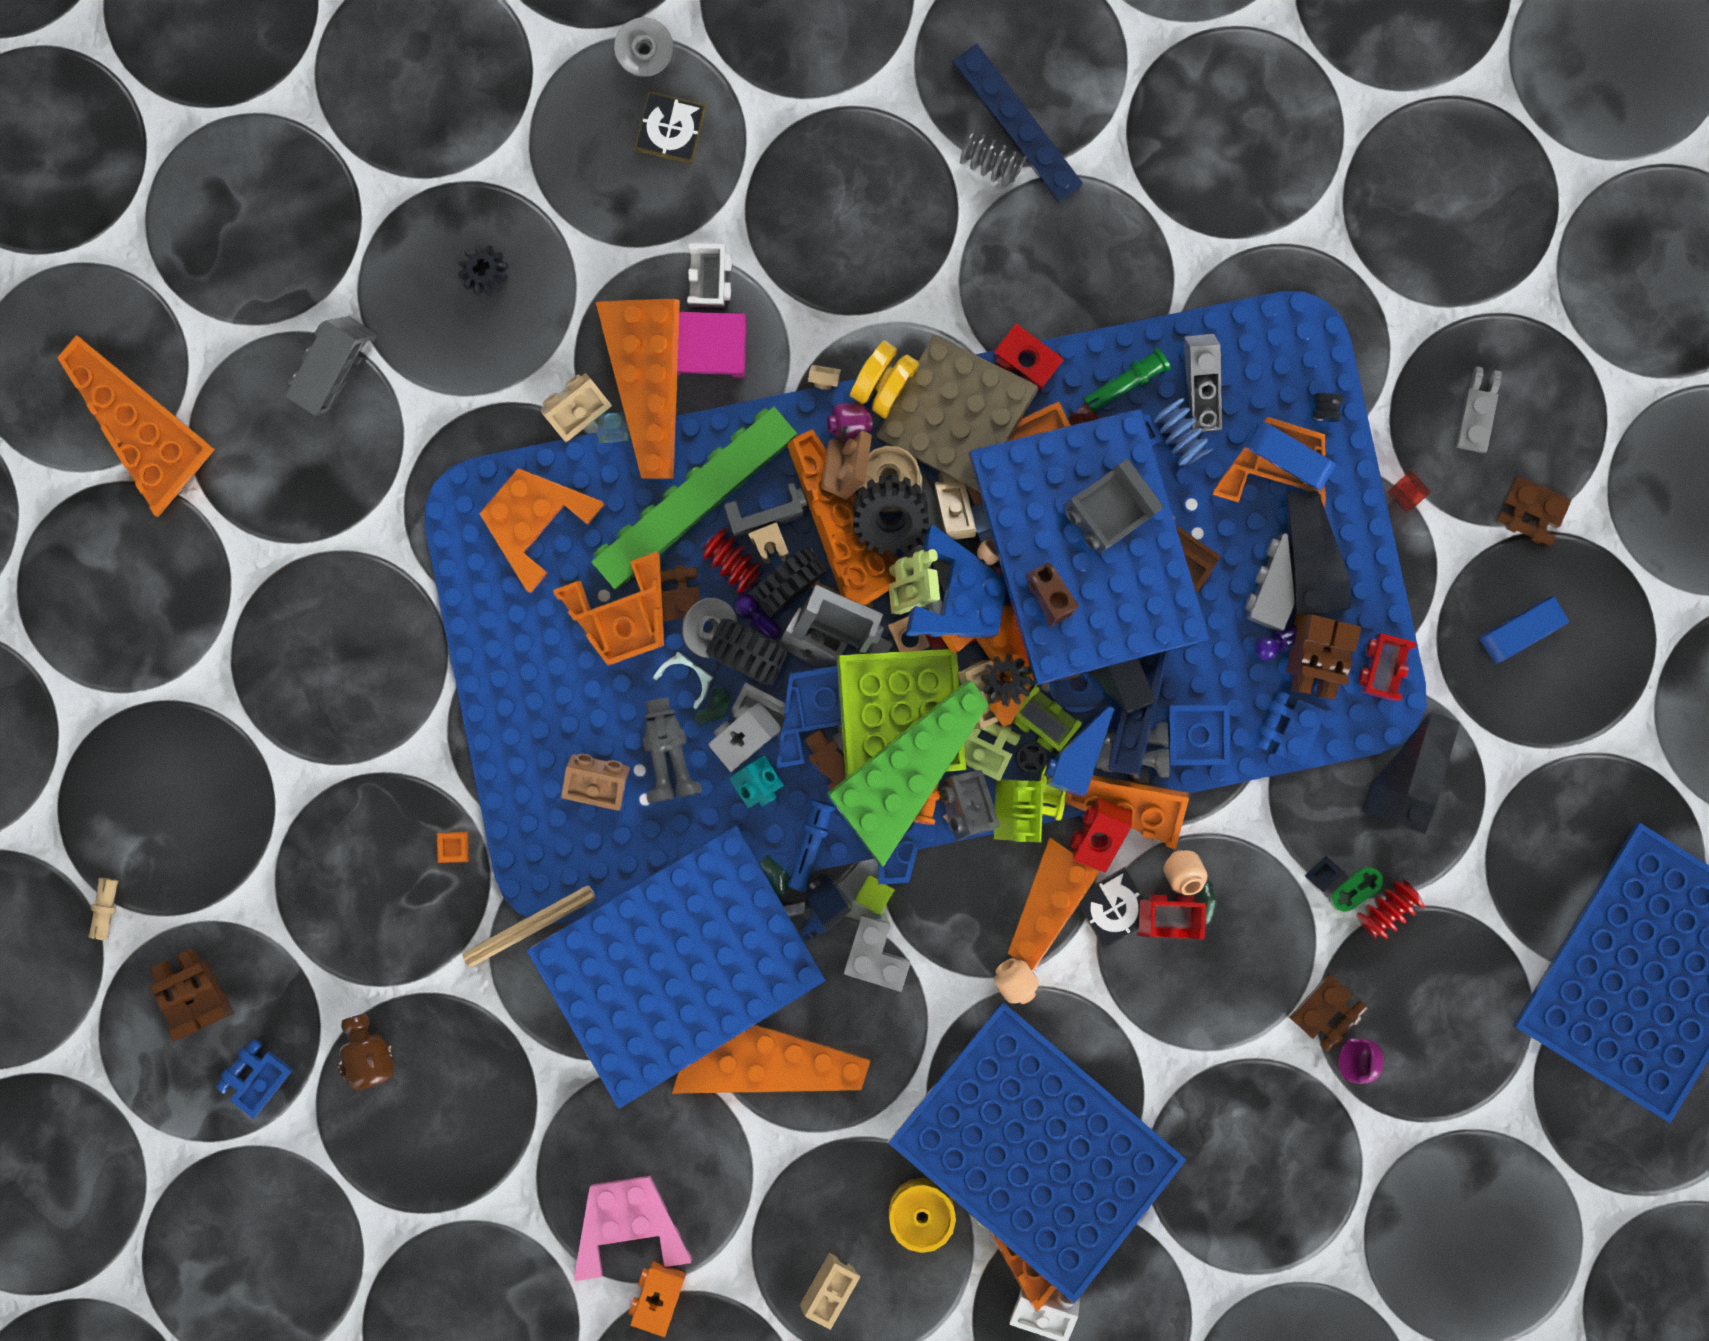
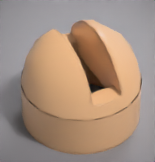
(988, 552)

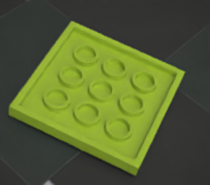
(887, 695)

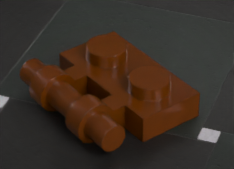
(1537, 502)
(678, 602)
(1320, 1008)

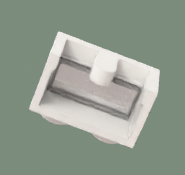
(708, 275)

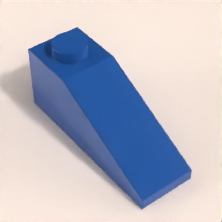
(1076, 762)

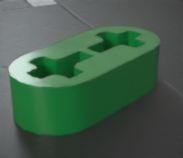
(1359, 895)

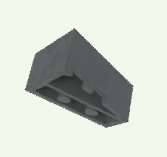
(328, 363)

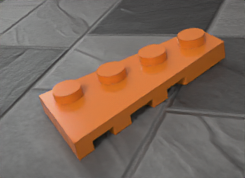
(1153, 809)
(1051, 902)

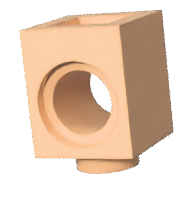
(898, 628)

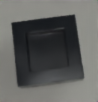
(1326, 876)

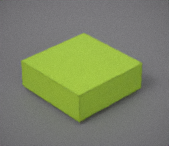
(874, 895)

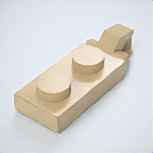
(954, 508)

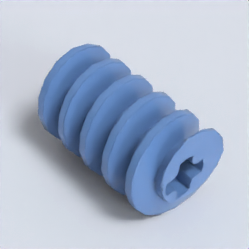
(1181, 433)

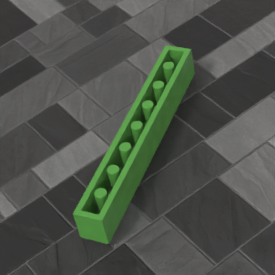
(696, 497)

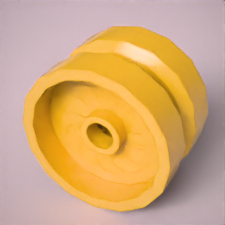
(881, 377)
(908, 1227)

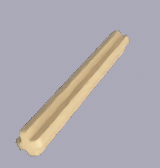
(529, 926)

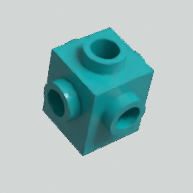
(757, 783)

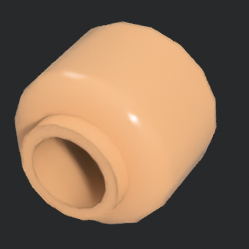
(1185, 872)
(1016, 981)

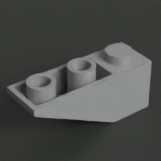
(1204, 381)
(1275, 591)

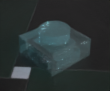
(612, 428)

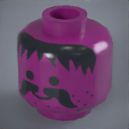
(849, 420)

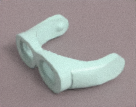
(704, 676)

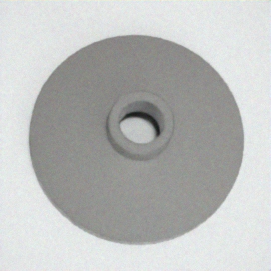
(642, 33)
(705, 610)

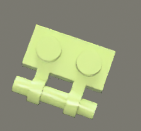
(913, 589)
(989, 757)

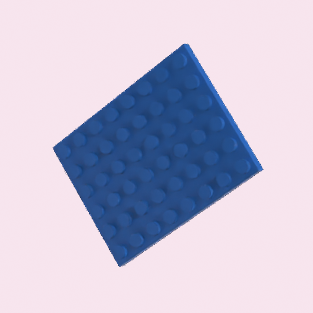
(1129, 597)
(676, 966)
(1634, 978)
(1037, 1152)

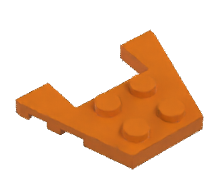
(1247, 462)
(523, 512)
(625, 625)
(1005, 642)

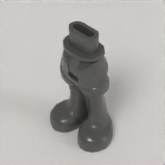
(662, 736)
(1157, 759)

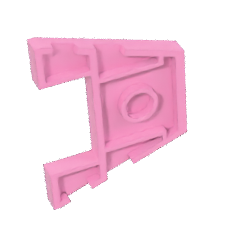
(624, 1213)

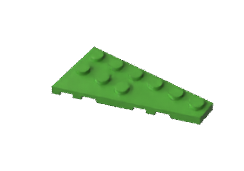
(897, 781)

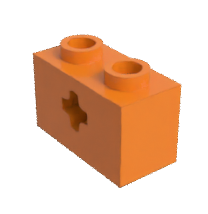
(652, 1316)

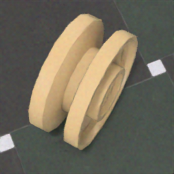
(892, 461)

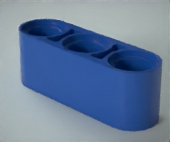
(1291, 455)
(1524, 629)

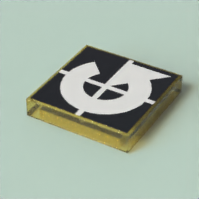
(670, 127)

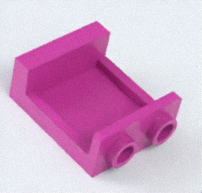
(712, 343)

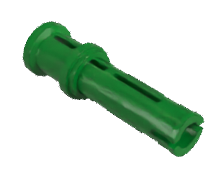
(1139, 373)

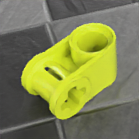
(1052, 796)

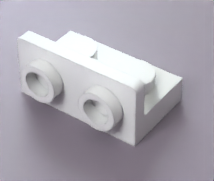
(1052, 1320)

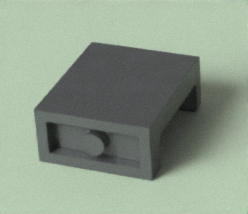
(1112, 507)
(780, 514)
(839, 619)

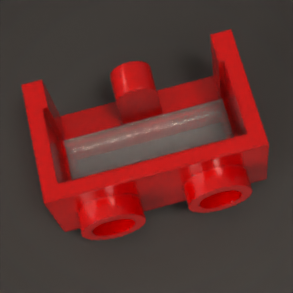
(1385, 666)
(1171, 918)

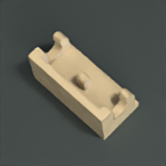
(768, 539)
(829, 1291)

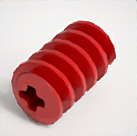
(732, 561)
(1390, 909)

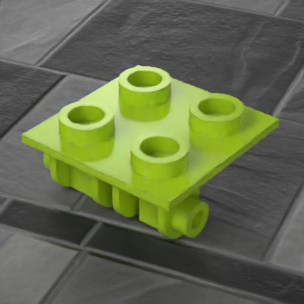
(1019, 810)

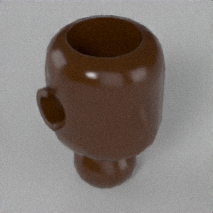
(366, 1057)

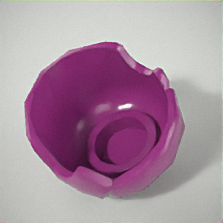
(1360, 1061)

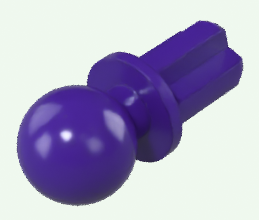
(747, 607)
(1268, 648)

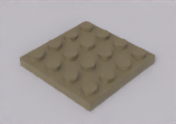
(955, 407)

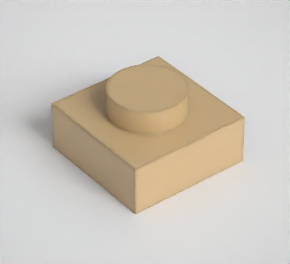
(824, 377)

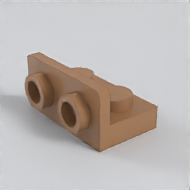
(846, 465)
(595, 781)

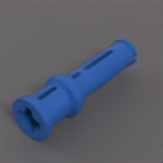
(814, 831)

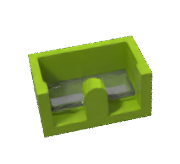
(1046, 721)

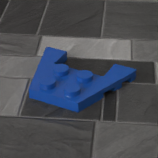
(971, 597)
(809, 705)

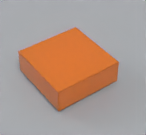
(453, 847)

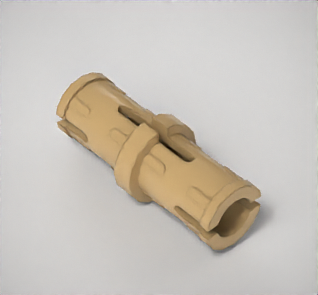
(103, 908)

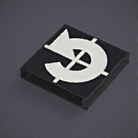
(1112, 907)

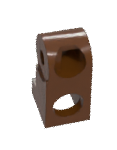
(1051, 594)

